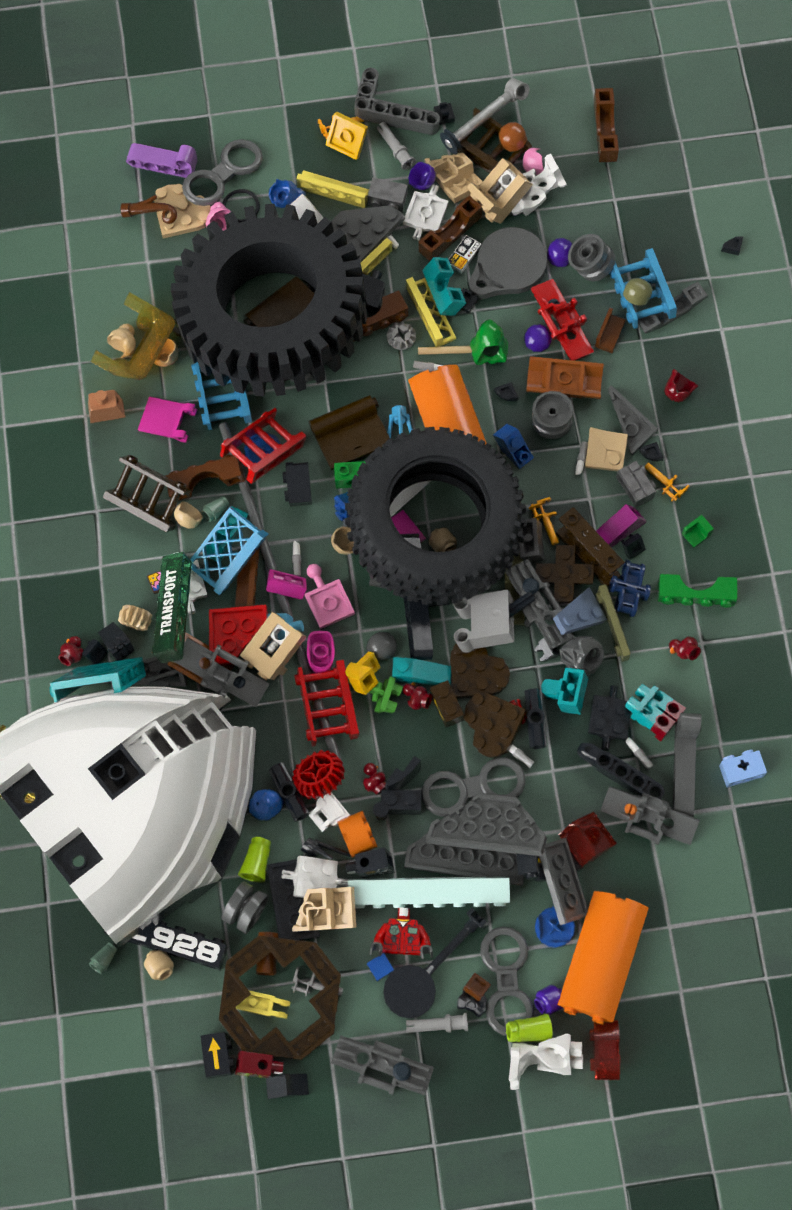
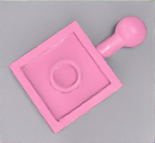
(329, 601)

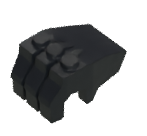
(116, 641)

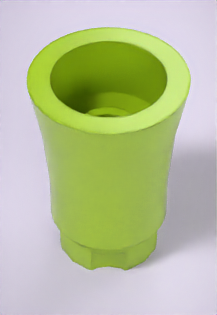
(256, 860)
(530, 1029)

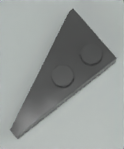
(632, 421)

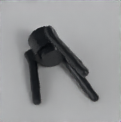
(314, 848)

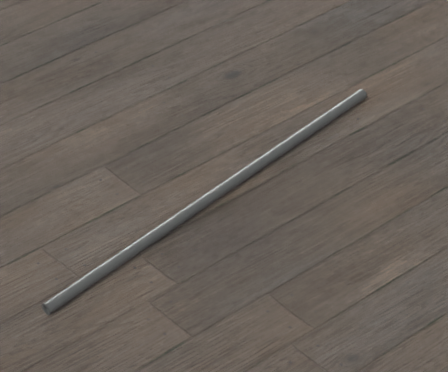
(283, 601)

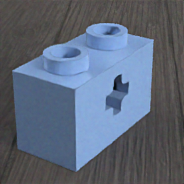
(733, 775)

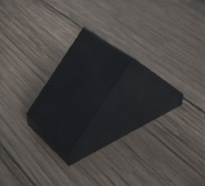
(287, 1086)

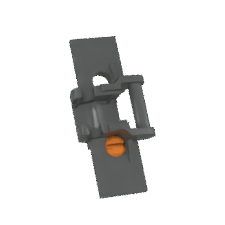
(651, 809)

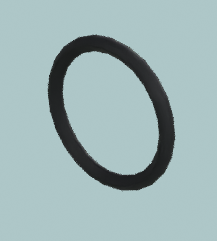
(243, 191)

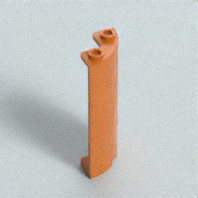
(445, 400)
(603, 957)

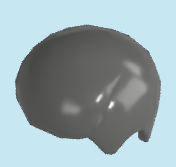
(382, 645)

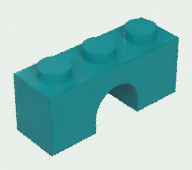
(447, 299)

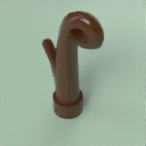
(147, 206)

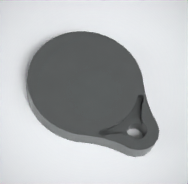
(508, 263)

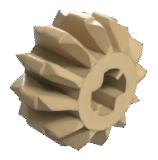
(135, 617)

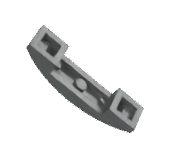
(684, 302)

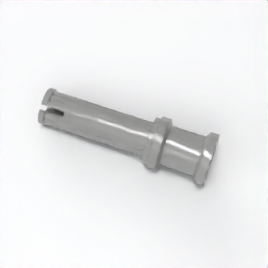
(399, 151)
(447, 1023)

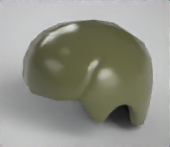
(638, 291)

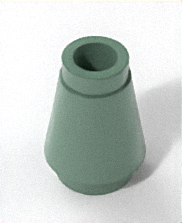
(214, 509)
(103, 958)

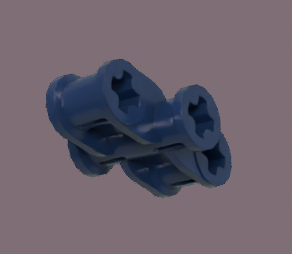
(629, 588)

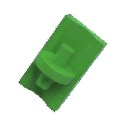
(389, 688)

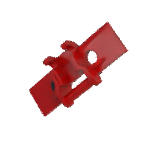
(566, 316)

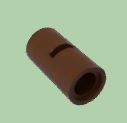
(268, 964)

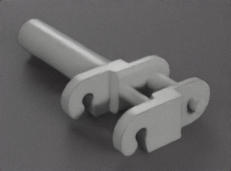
(314, 984)

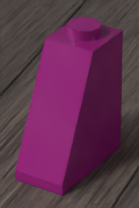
(621, 525)

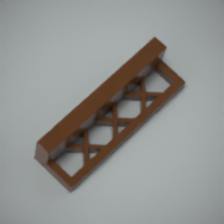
(247, 582)

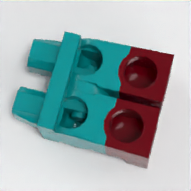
(655, 711)

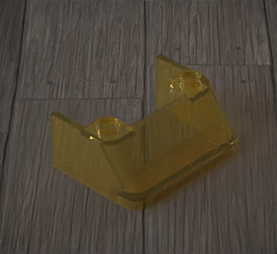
(157, 329)

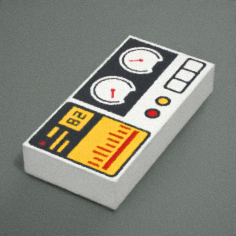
(464, 254)

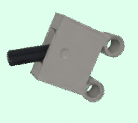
(490, 619)

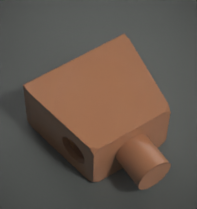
(105, 406)

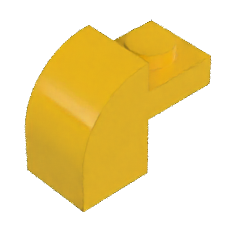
(363, 673)

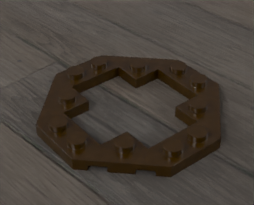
(324, 1001)

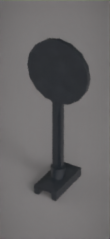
(410, 989)

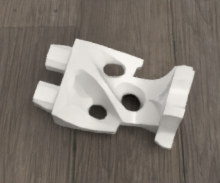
(550, 175)
(551, 1055)

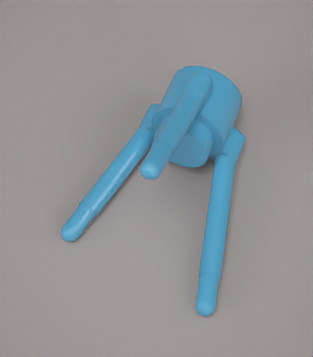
(399, 416)

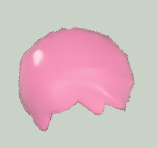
(533, 160)

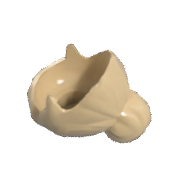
(123, 340)

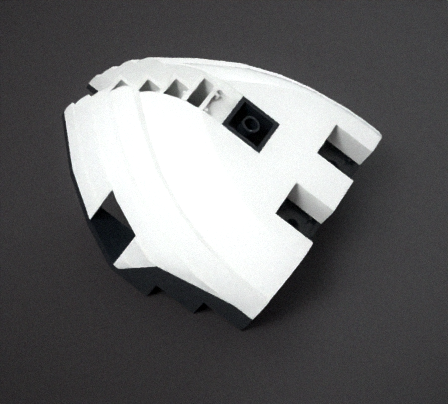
(137, 792)

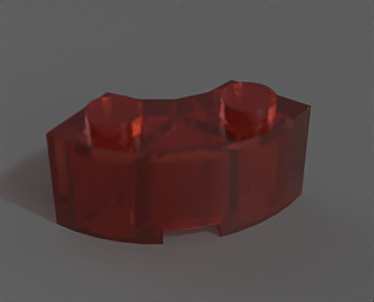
(606, 1050)

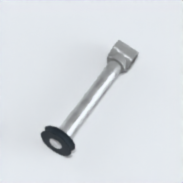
(513, 90)

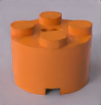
(357, 833)

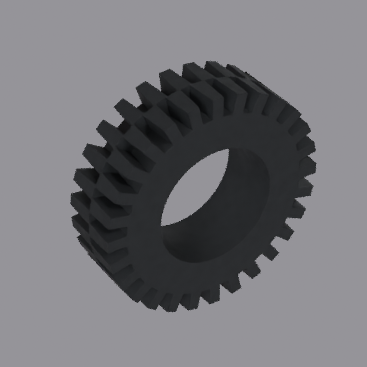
(260, 248)

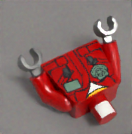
(402, 937)

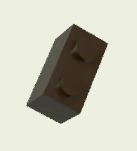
(447, 704)

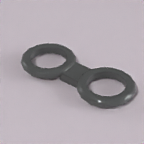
(222, 172)
(471, 786)
(506, 976)

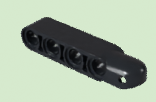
(595, 754)

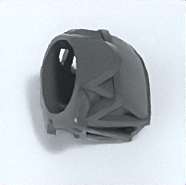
(576, 656)

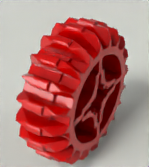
(318, 774)

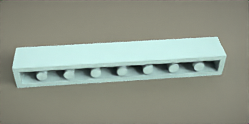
(431, 891)

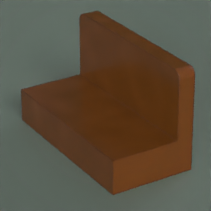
(609, 332)

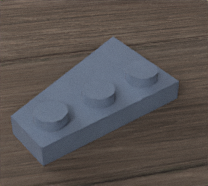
(580, 614)

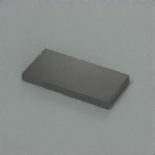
(563, 882)

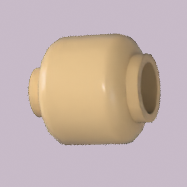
(442, 540)
(158, 965)

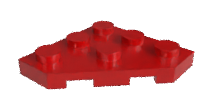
(234, 628)

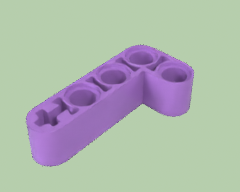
(163, 160)

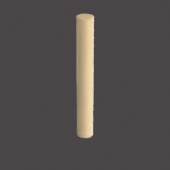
(444, 350)

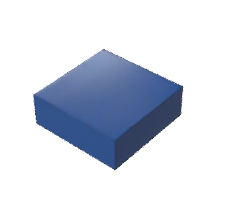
(380, 967)

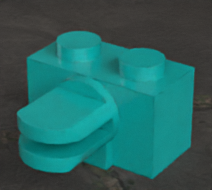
(568, 690)

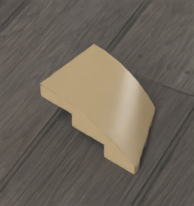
(454, 175)
(327, 909)

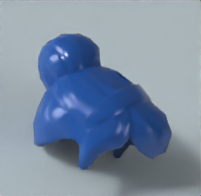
(284, 193)
(269, 804)

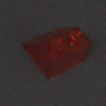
(587, 838)

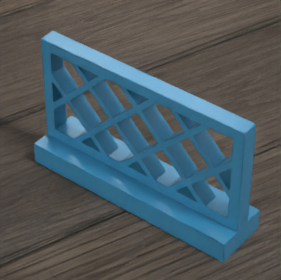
(241, 558)

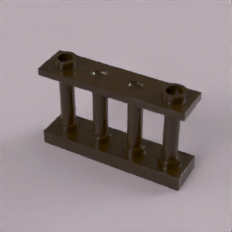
(483, 160)
(132, 503)
(589, 546)

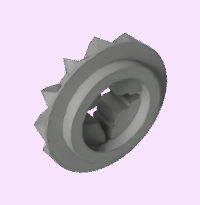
(398, 342)

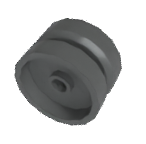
(591, 257)
(552, 415)
(245, 907)

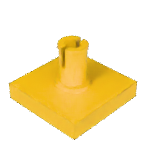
(346, 135)

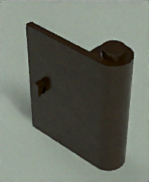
(281, 305)
(349, 431)

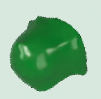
(489, 335)

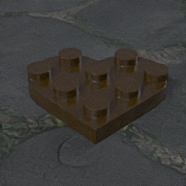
(477, 673)
(494, 723)

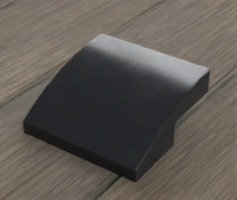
(401, 779)

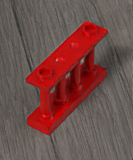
(267, 461)
(345, 709)

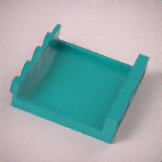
(121, 673)

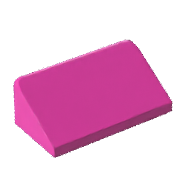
(286, 584)

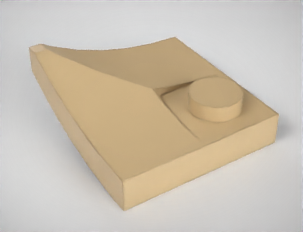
(606, 450)

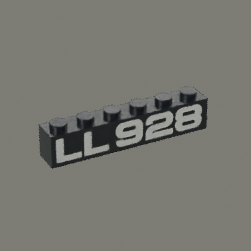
(182, 944)

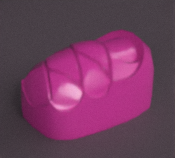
(320, 651)

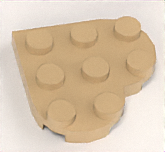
(189, 216)

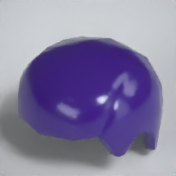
(422, 176)
(558, 252)
(537, 338)

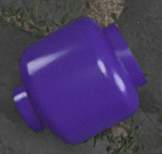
(547, 1000)

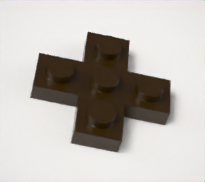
(565, 573)

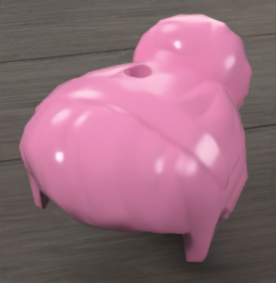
(217, 214)

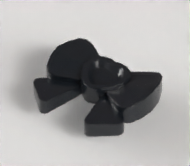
(477, 1007)

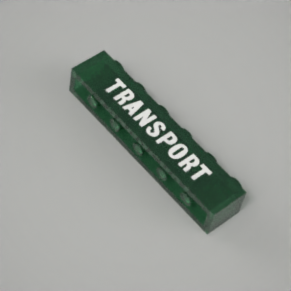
(172, 607)

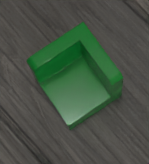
(697, 531)

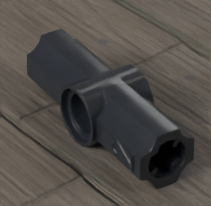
(536, 731)
(294, 801)

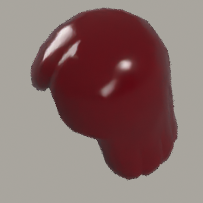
(681, 384)

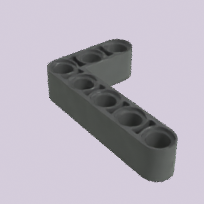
(383, 111)
(686, 731)

